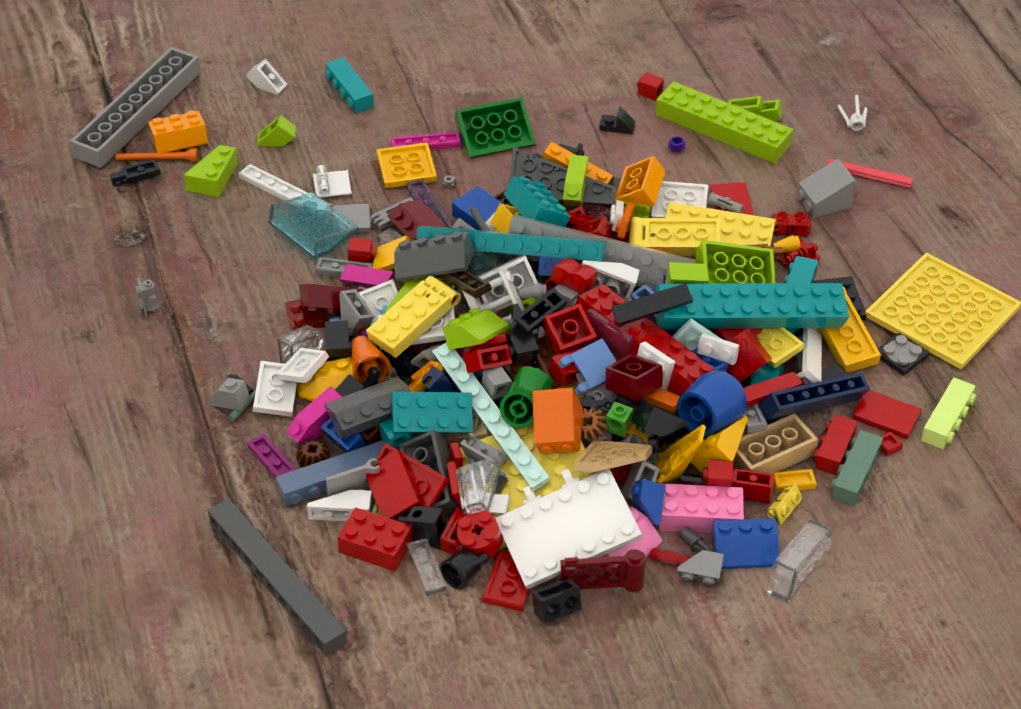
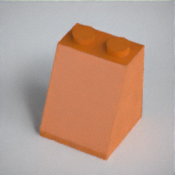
(557, 420)

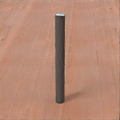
(482, 225)

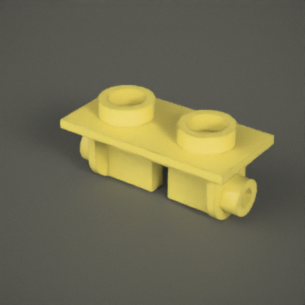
(785, 503)

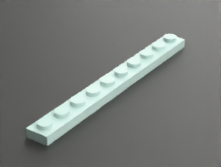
(491, 418)

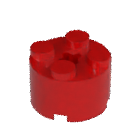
(480, 533)

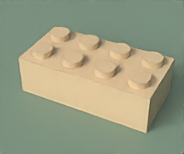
(776, 448)

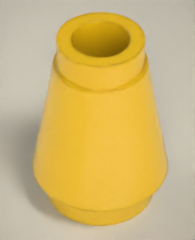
(789, 244)

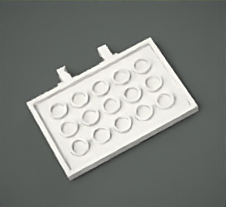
(576, 521)

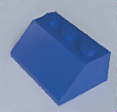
(746, 542)

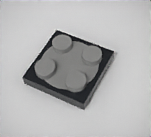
(902, 353)

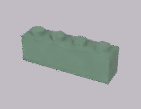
(857, 467)

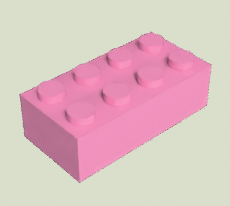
(699, 506)

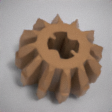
(598, 423)

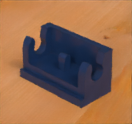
(439, 381)

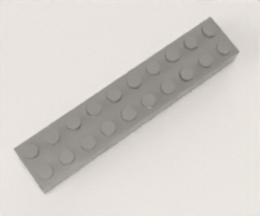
(135, 107)
(650, 262)

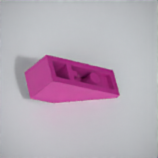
(309, 421)

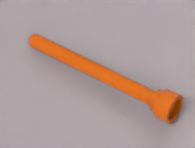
(190, 155)

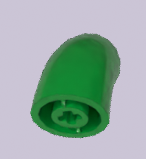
(517, 404)

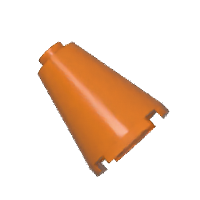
(365, 356)

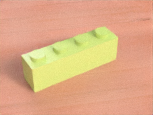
(948, 413)

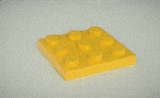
(406, 164)

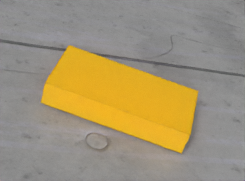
(804, 479)

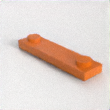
(622, 225)

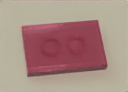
(616, 339)

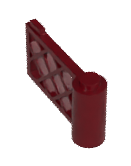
(629, 571)

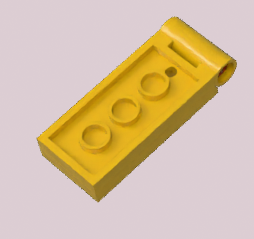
(852, 343)

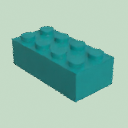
(535, 201)

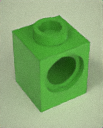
(619, 419)

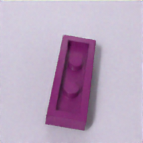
(270, 456)

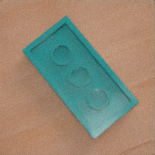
(432, 410)

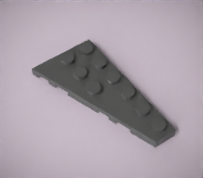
(554, 177)

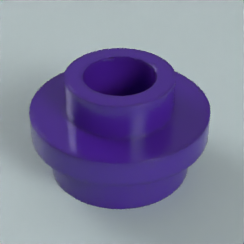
(676, 144)

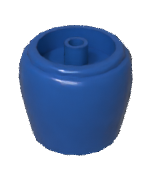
(712, 401)

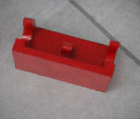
(449, 540)

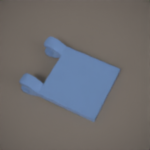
(591, 364)

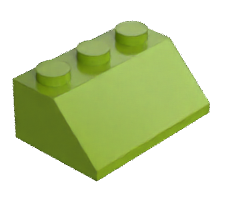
(473, 328)

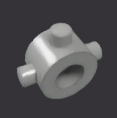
(449, 181)

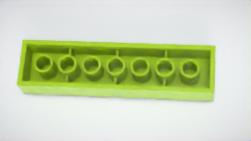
(724, 122)

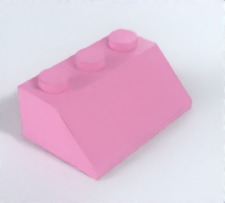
(650, 537)

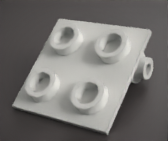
(331, 183)

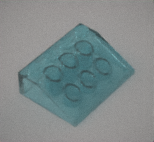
(311, 224)

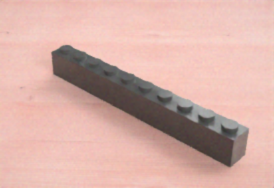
(278, 577)

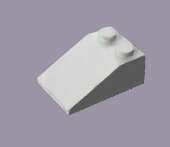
(616, 276)

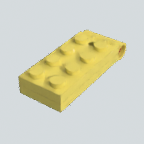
(673, 235)
(412, 315)

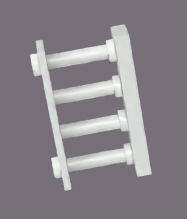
(507, 279)

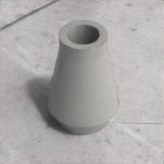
(535, 291)

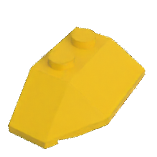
(329, 375)

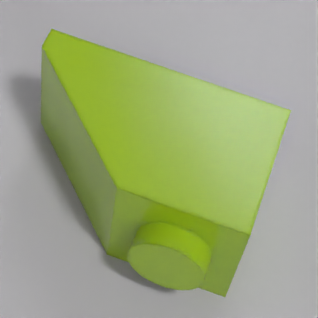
(277, 133)

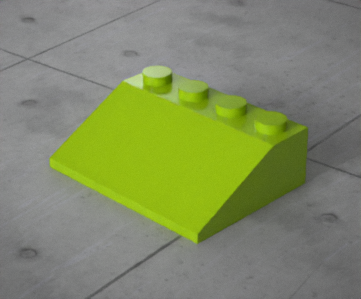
(736, 263)

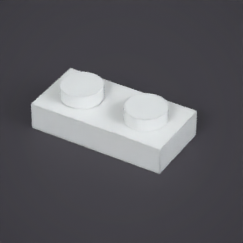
(718, 348)

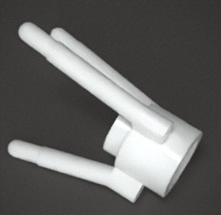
(856, 121)

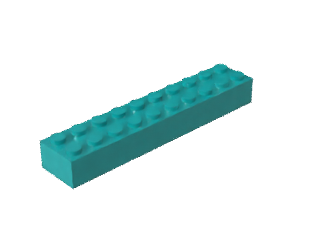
(759, 306)

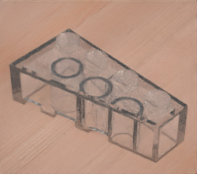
(798, 560)

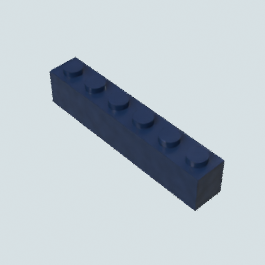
(814, 396)

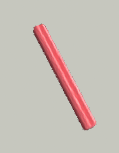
(877, 174)

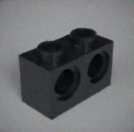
(556, 600)

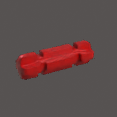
(668, 556)

